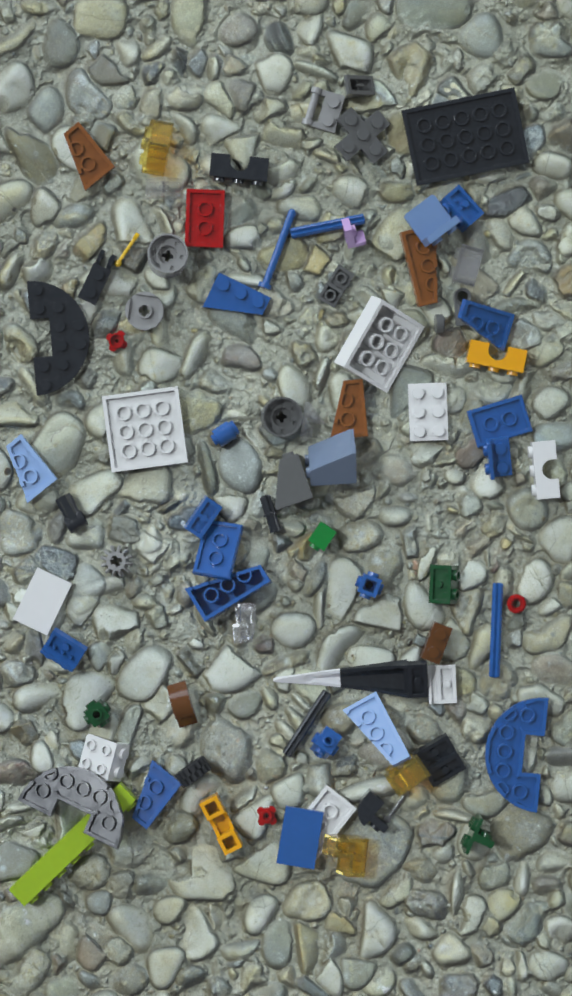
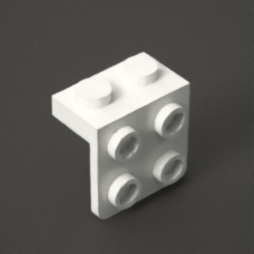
(104, 757)

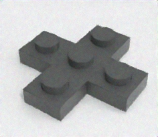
(361, 135)

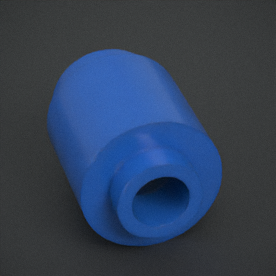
(224, 433)

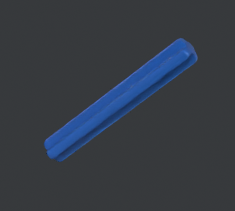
(325, 226)

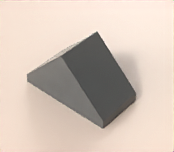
(358, 86)

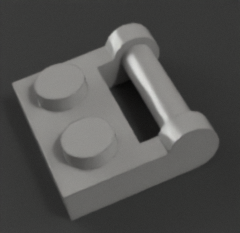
(329, 113)

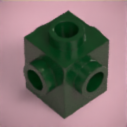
(104, 710)

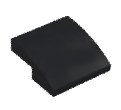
(440, 759)

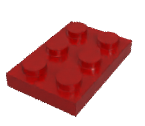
(204, 218)

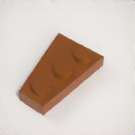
(87, 155)
(351, 409)

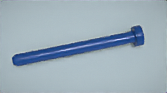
(277, 251)

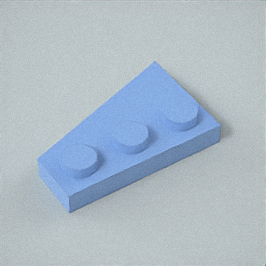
(31, 469)

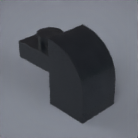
(367, 809)

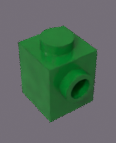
(321, 537)

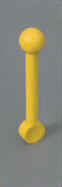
(118, 263)

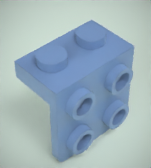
(430, 221)

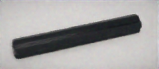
(306, 724)

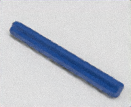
(496, 628)

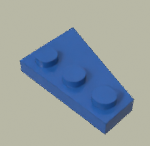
(156, 793)

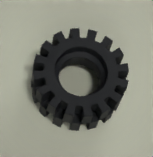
(193, 771)

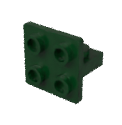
(476, 834)

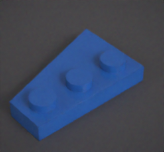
(234, 296)
(487, 321)

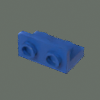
(463, 206)
(498, 457)

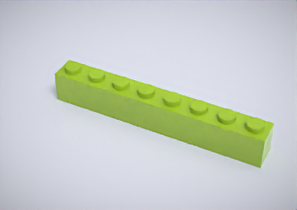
(61, 854)

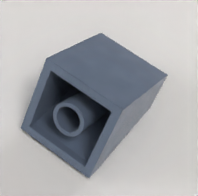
(332, 460)

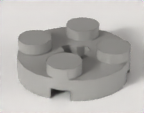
(138, 302)

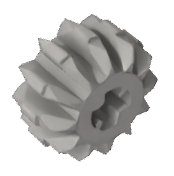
(119, 554)

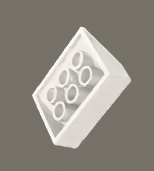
(379, 344)

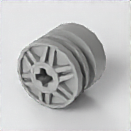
(160, 247)

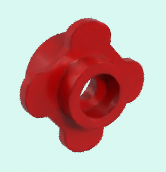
(112, 337)
(266, 820)

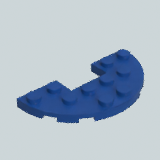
(506, 751)

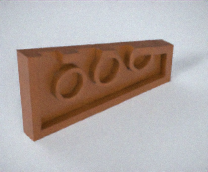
(421, 267)

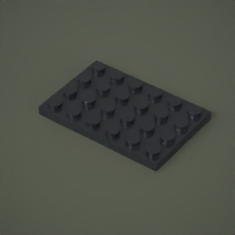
(465, 136)

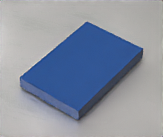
(499, 420)
(218, 550)
(300, 837)

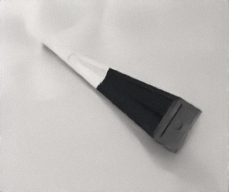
(393, 678)

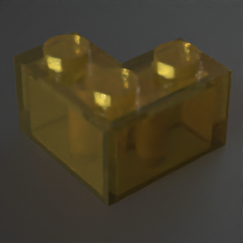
(156, 147)
(406, 775)
(349, 850)

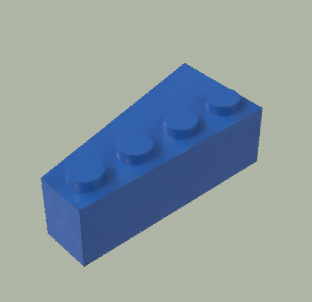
(220, 595)

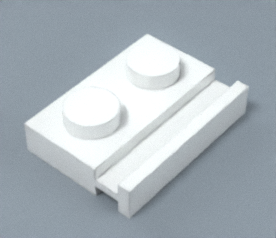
(442, 684)

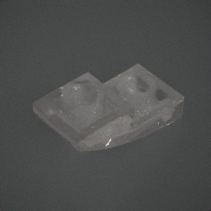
(245, 617)

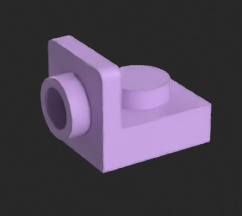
(352, 237)

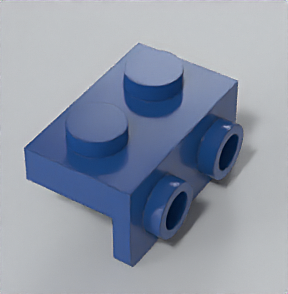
(63, 650)

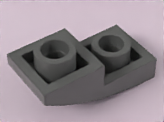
(336, 285)

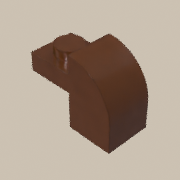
(182, 704)

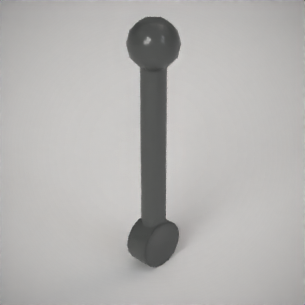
(387, 818)

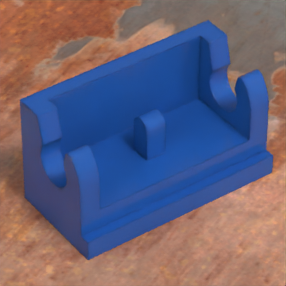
(203, 517)

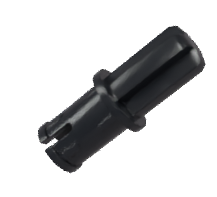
(270, 513)

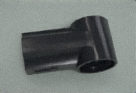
(72, 515)

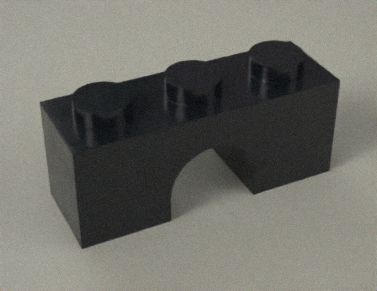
(222, 170)

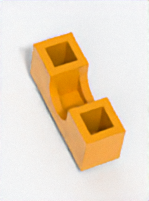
(479, 356)
(221, 823)

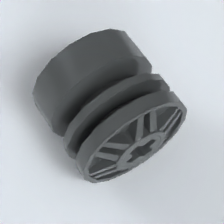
(289, 424)

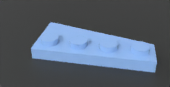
(377, 725)

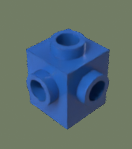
(374, 590)
(325, 743)

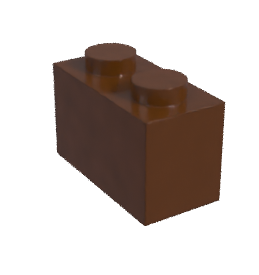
(436, 642)

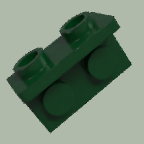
(444, 584)

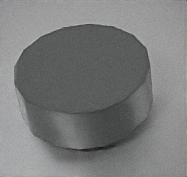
(439, 323)

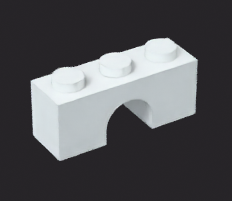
(540, 453)

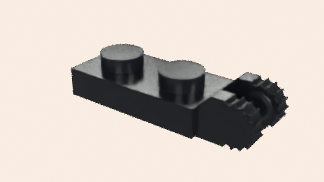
(96, 279)

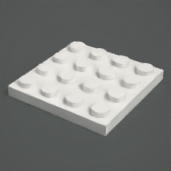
(144, 429)

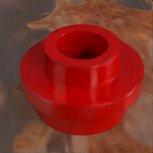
(520, 608)

